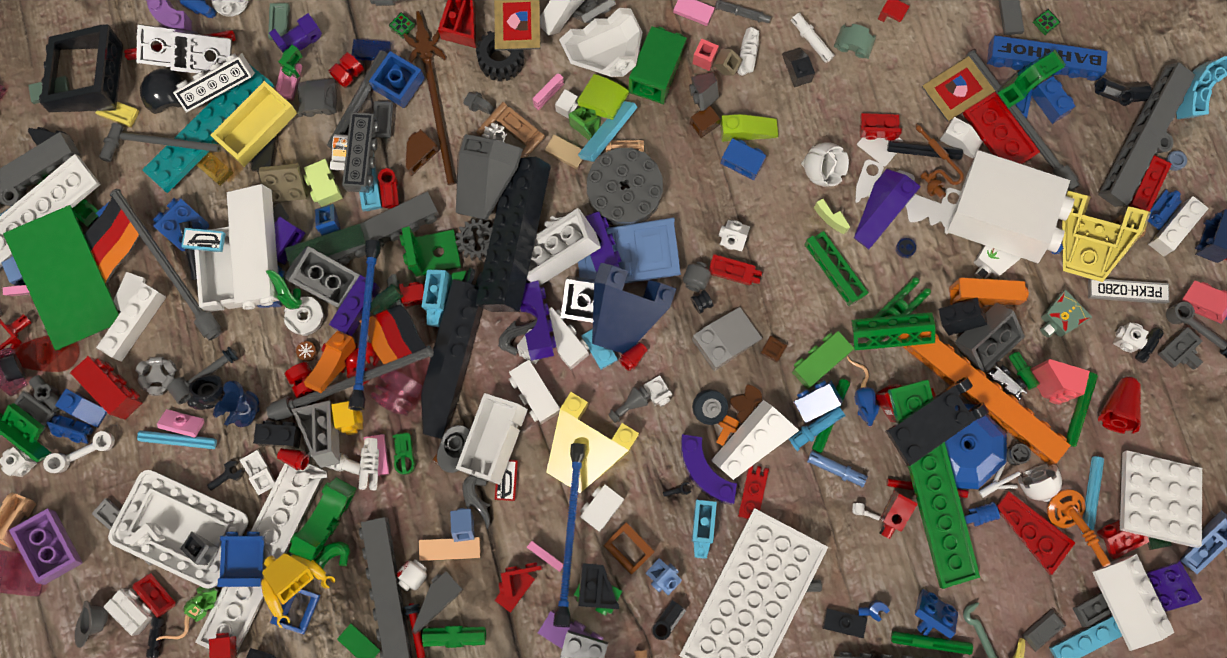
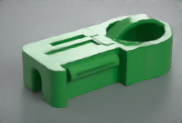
(403, 449)

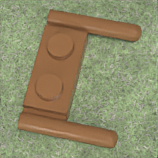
(516, 126)

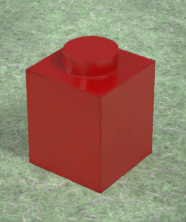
(223, 646)

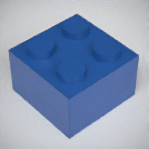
(397, 79)

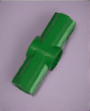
(454, 636)

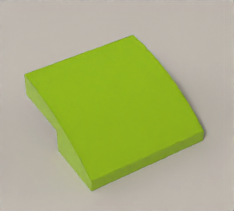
(603, 96)

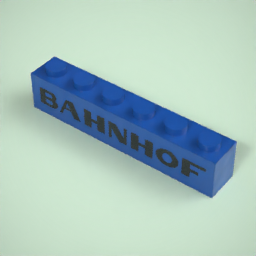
(1020, 53)

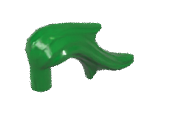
(285, 297)
(332, 550)

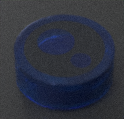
(906, 248)

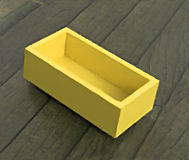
(254, 124)

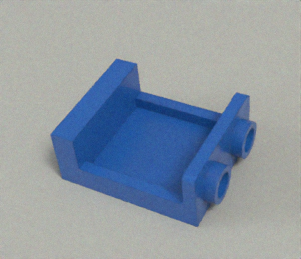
(241, 560)

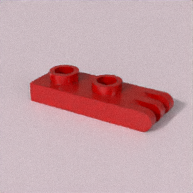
(752, 492)

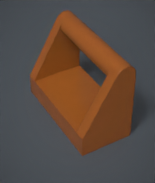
(643, 546)

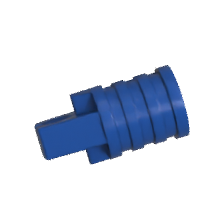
(982, 514)

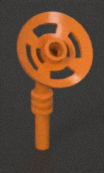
(1071, 512)

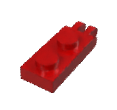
(734, 270)

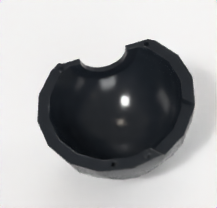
(158, 90)

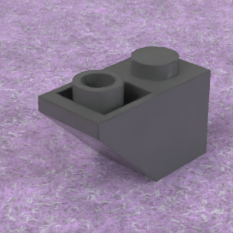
(704, 90)

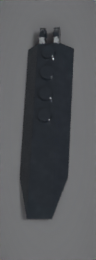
(451, 355)

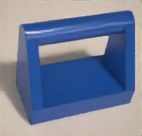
(306, 617)

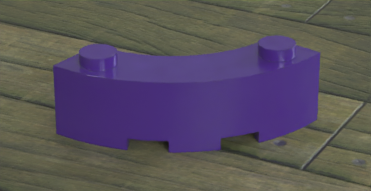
(702, 474)

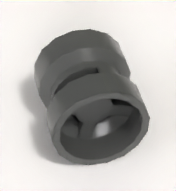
(1022, 454)

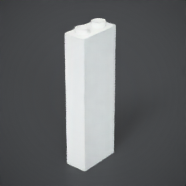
(252, 245)

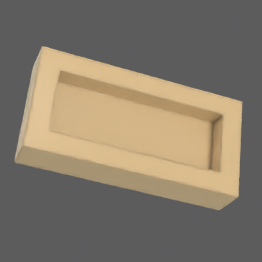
(564, 152)

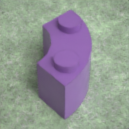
(167, 16)

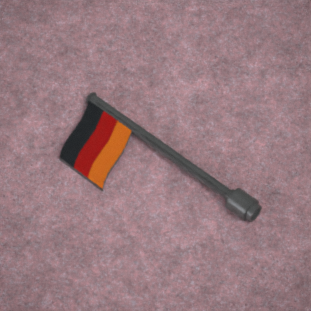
(113, 239)
(394, 342)

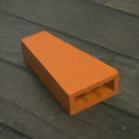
(988, 291)

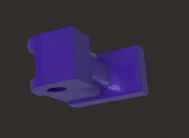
(299, 36)

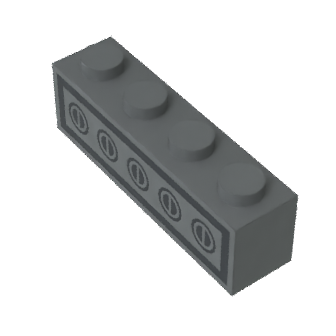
(360, 152)

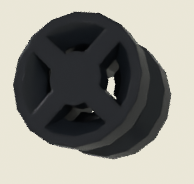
(702, 301)

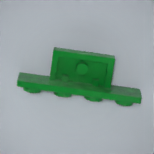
(23, 432)

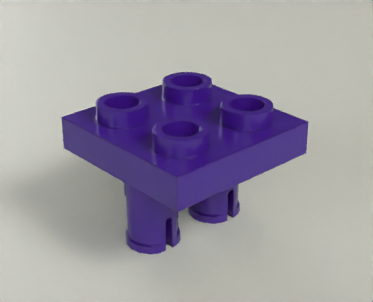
(1173, 586)

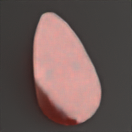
(41, 355)

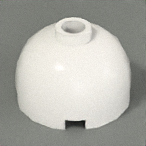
(1041, 482)

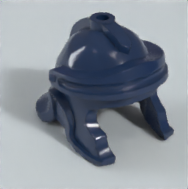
(241, 405)

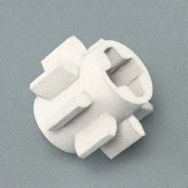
(494, 132)

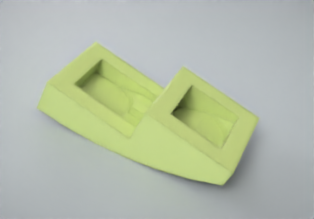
(836, 221)

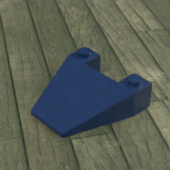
(622, 317)

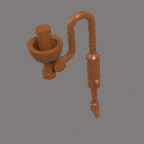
(935, 185)

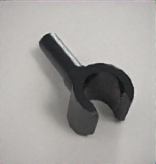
(677, 490)

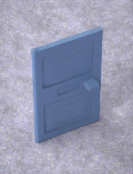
(645, 249)

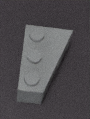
(319, 432)

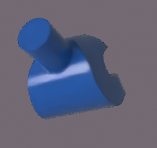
(873, 609)

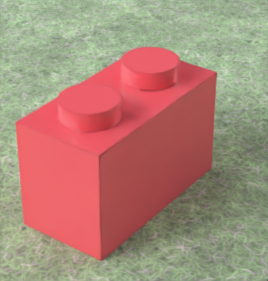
(1207, 301)

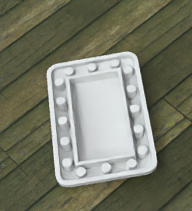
(178, 512)

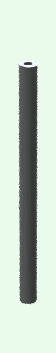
(170, 142)

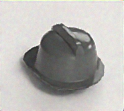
(451, 448)
(89, 622)

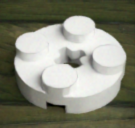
(311, 324)

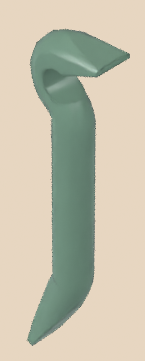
(979, 630)

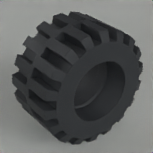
(498, 69)

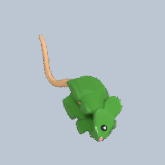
(196, 608)

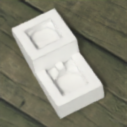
(258, 472)

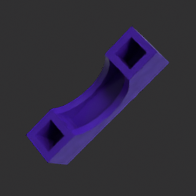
(538, 340)

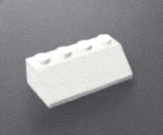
(561, 246)
(1133, 602)

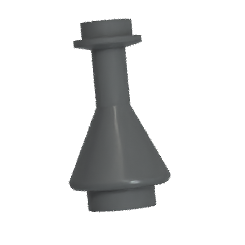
(637, 398)

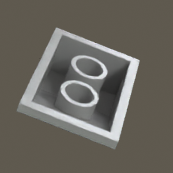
(726, 338)

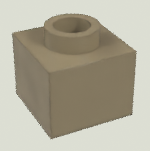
(727, 62)

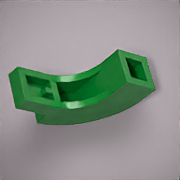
(1030, 76)

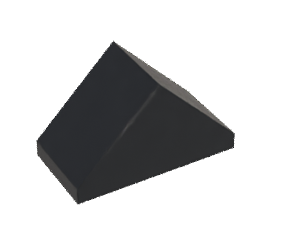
(199, 549)

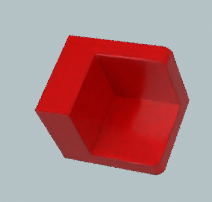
(894, 9)

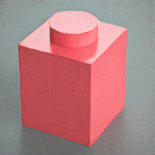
(705, 54)

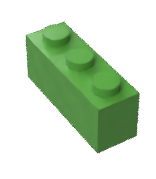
(822, 359)

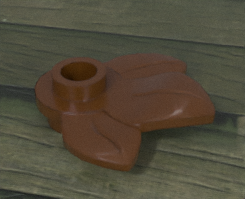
(746, 403)

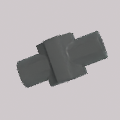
(41, 389)

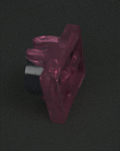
(11, 372)

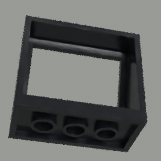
(104, 92)

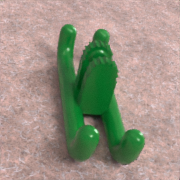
(898, 306)

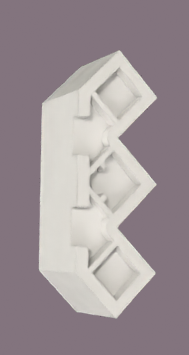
(605, 44)

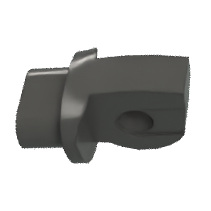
(476, 102)

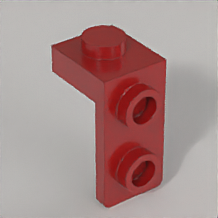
(506, 585)

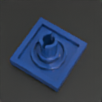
(935, 614)

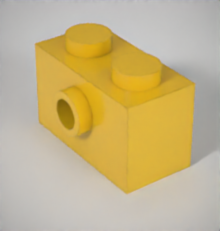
(346, 420)

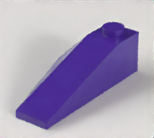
(886, 201)

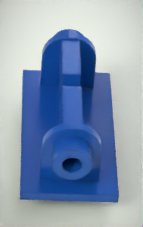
(1164, 208)
(62, 426)

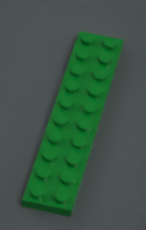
(937, 498)

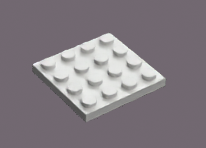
(1161, 499)

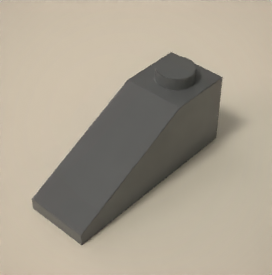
(440, 594)

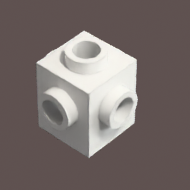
(734, 235)
(1131, 337)
(16, 462)

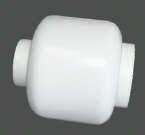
(412, 575)

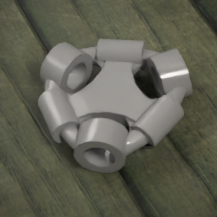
(155, 375)

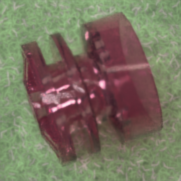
(396, 392)

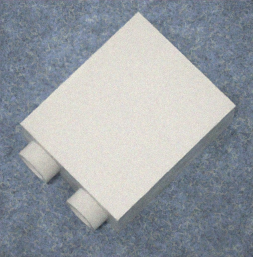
(1011, 207)

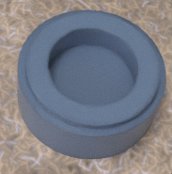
(1177, 159)

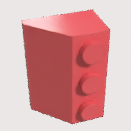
(1060, 381)

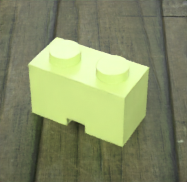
(322, 183)

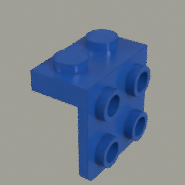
(177, 212)

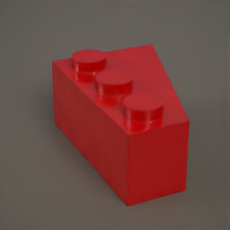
(459, 22)

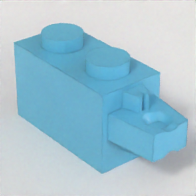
(435, 295)
(703, 527)

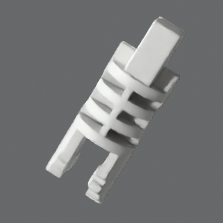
(749, 51)
(369, 464)

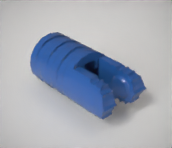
(199, 6)

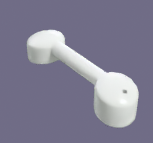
(101, 441)

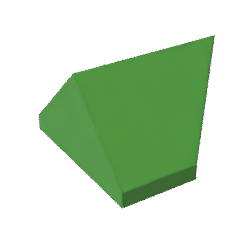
(585, 121)

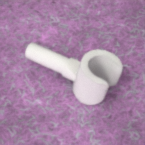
(304, 477)
(859, 509)

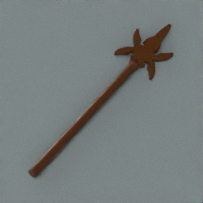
(425, 48)

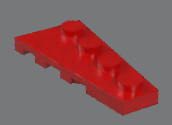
(1037, 534)

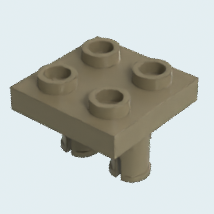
(284, 182)

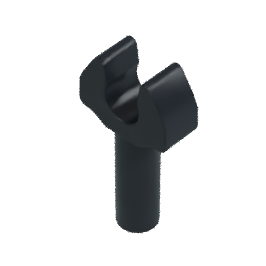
(226, 475)

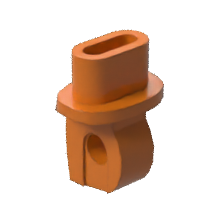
(729, 425)

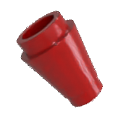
(633, 356)
(294, 458)

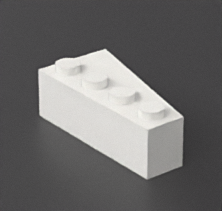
(753, 440)

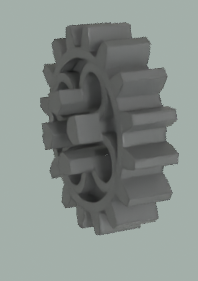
(466, 233)

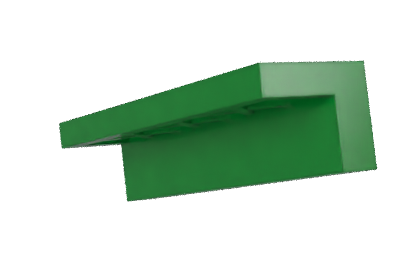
(832, 270)
(893, 327)

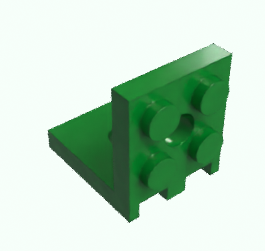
(420, 251)

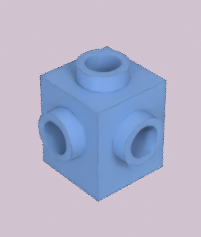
(663, 576)

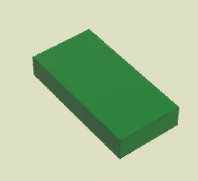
(358, 643)

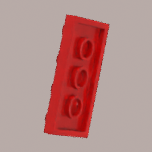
(1000, 130)

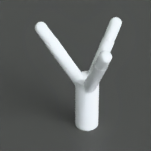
(999, 485)

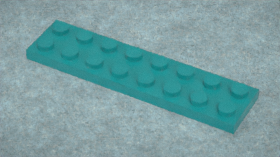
(175, 162)

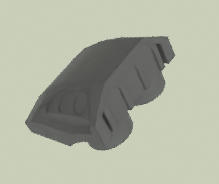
(317, 97)

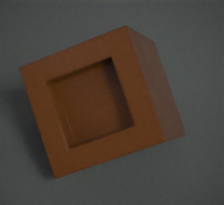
(704, 121)

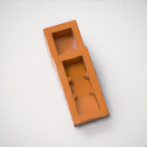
(331, 361)

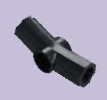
(1123, 93)

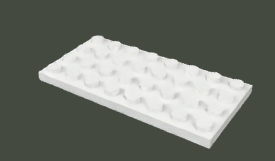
(756, 592)

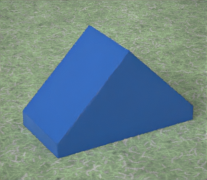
(326, 220)

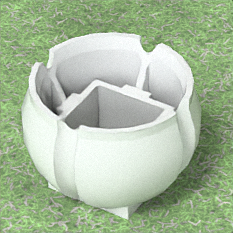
(826, 164)

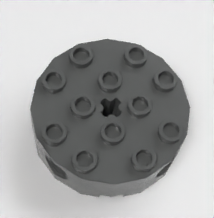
(619, 169)

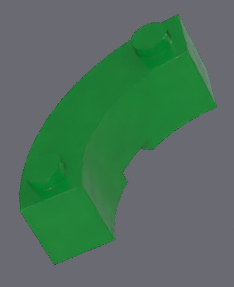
(324, 520)

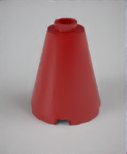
(1123, 407)

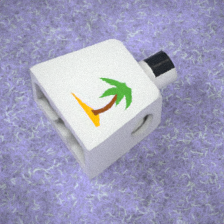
(993, 262)

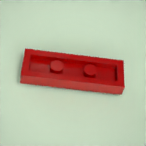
(1150, 185)

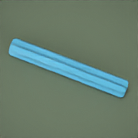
(176, 439)
(1093, 491)

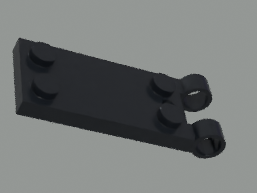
(934, 422)

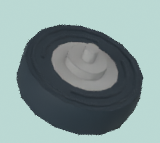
(710, 407)

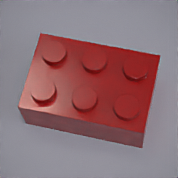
(107, 387)

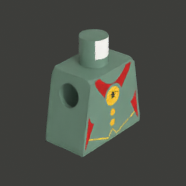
(1063, 315)

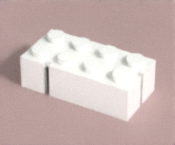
(215, 277)
(491, 438)

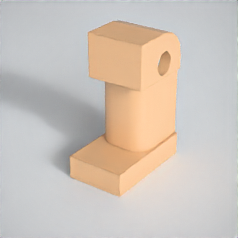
(11, 514)

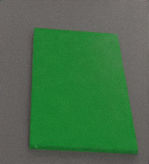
(62, 277)

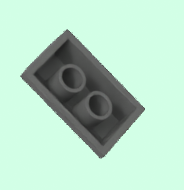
(321, 276)
(991, 342)

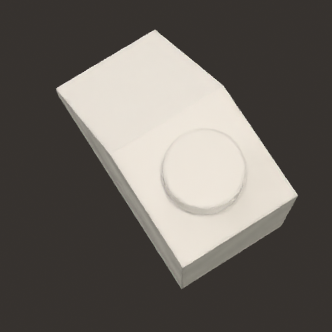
(962, 136)

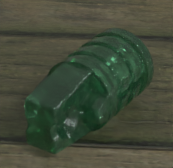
(386, 299)

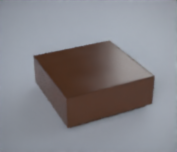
(773, 349)

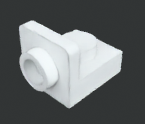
(658, 391)
(144, 534)

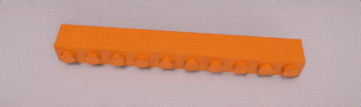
(1002, 408)

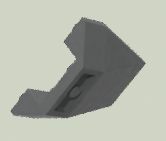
(483, 174)

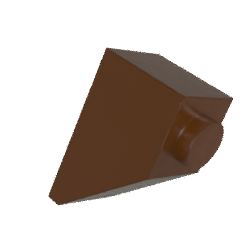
(419, 151)

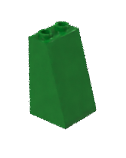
(657, 64)

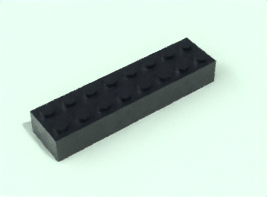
(513, 237)

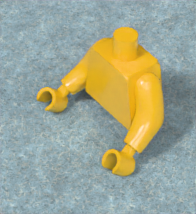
(287, 577)

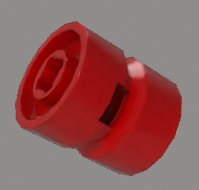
(346, 70)
(296, 376)

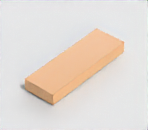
(448, 549)

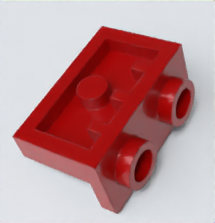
(879, 126)
(1119, 541)

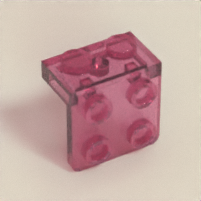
(16, 576)

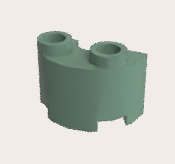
(855, 39)

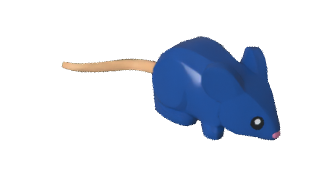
(865, 398)

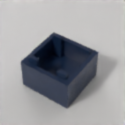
(1214, 238)

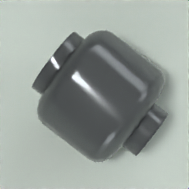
(696, 276)

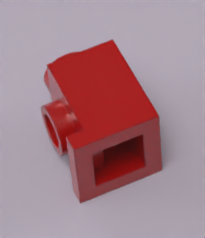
(412, 294)

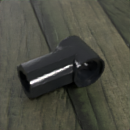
(669, 619)

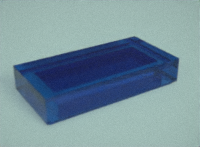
(369, 48)

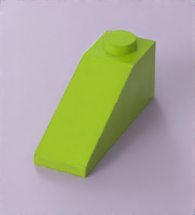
(747, 127)

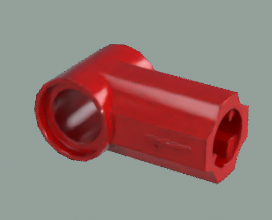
(389, 190)

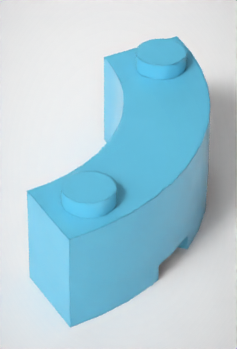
(1199, 93)

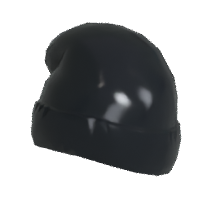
(205, 392)

